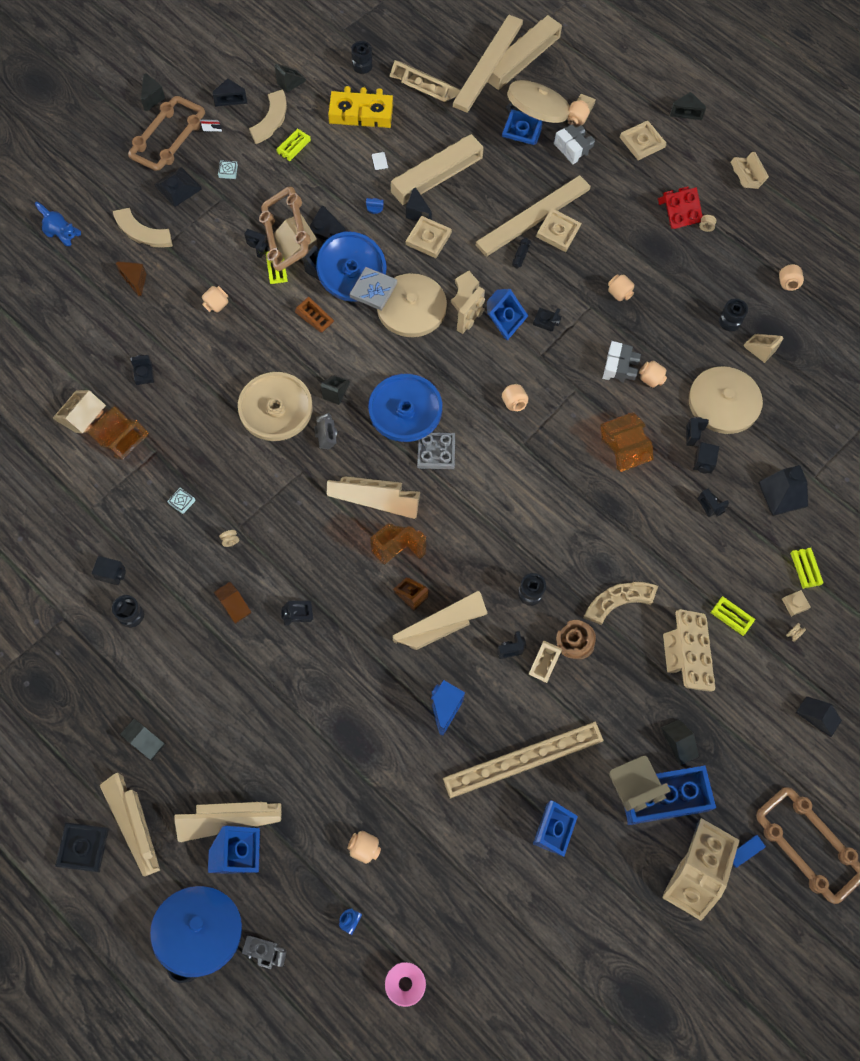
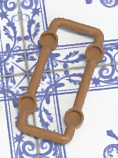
(167, 111)
(268, 220)
(774, 832)

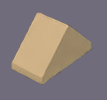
(763, 345)
(545, 661)

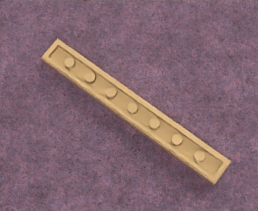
(487, 63)
(532, 216)
(522, 760)

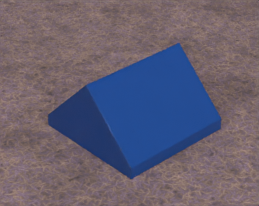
(555, 829)

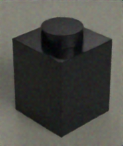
(706, 458)
(108, 570)

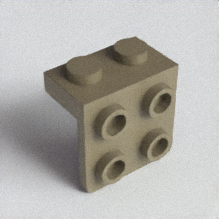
(638, 784)

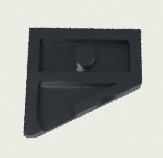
(325, 224)

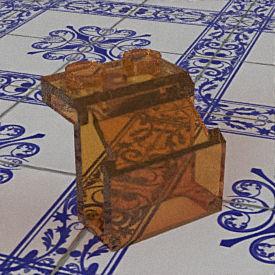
(117, 433)
(627, 441)
(399, 539)

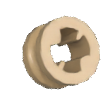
(708, 223)
(229, 538)
(796, 632)

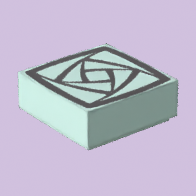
(228, 169)
(181, 500)

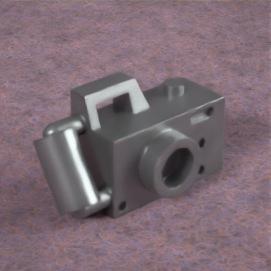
(325, 431)
(265, 951)

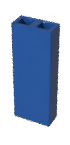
(748, 850)

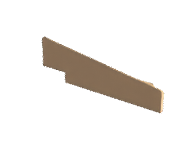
(423, 82)
(376, 494)
(443, 622)
(212, 817)
(131, 820)

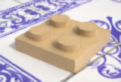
(643, 140)
(558, 230)
(428, 237)
(470, 310)

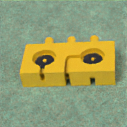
(351, 108)

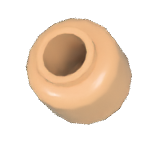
(578, 113)
(791, 277)
(621, 287)
(214, 299)
(653, 374)
(515, 397)
(364, 847)

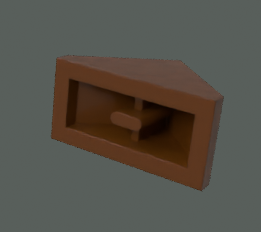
(133, 274)
(411, 593)
(232, 602)

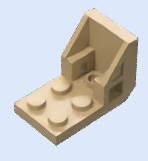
(703, 871)

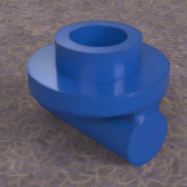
(374, 205)
(349, 920)

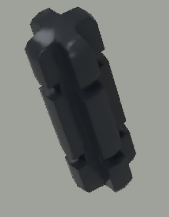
(521, 252)

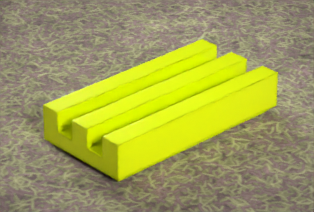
(296, 145)
(278, 279)
(811, 559)
(745, 626)

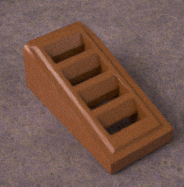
(308, 302)

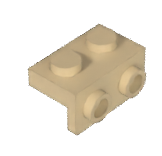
(750, 171)

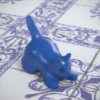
(55, 224)

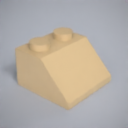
(285, 237)
(80, 411)

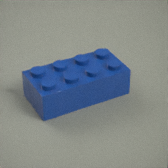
(688, 795)

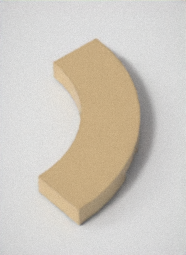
(273, 118)
(139, 232)
(617, 596)

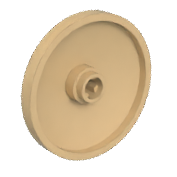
(538, 101)
(414, 306)
(726, 398)
(275, 406)

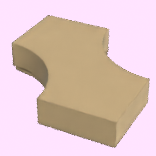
(466, 286)

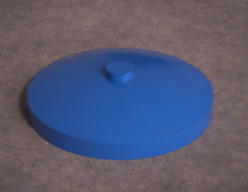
(344, 260)
(405, 407)
(196, 931)

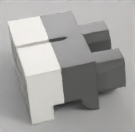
(573, 143)
(618, 362)

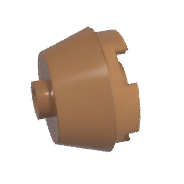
(576, 640)

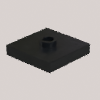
(82, 847)

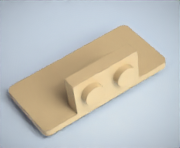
(689, 651)

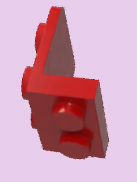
(682, 207)

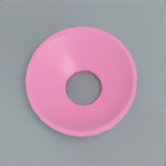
(400, 997)

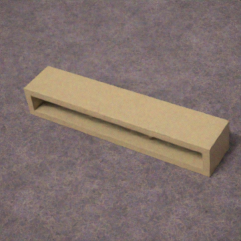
(525, 51)
(437, 168)

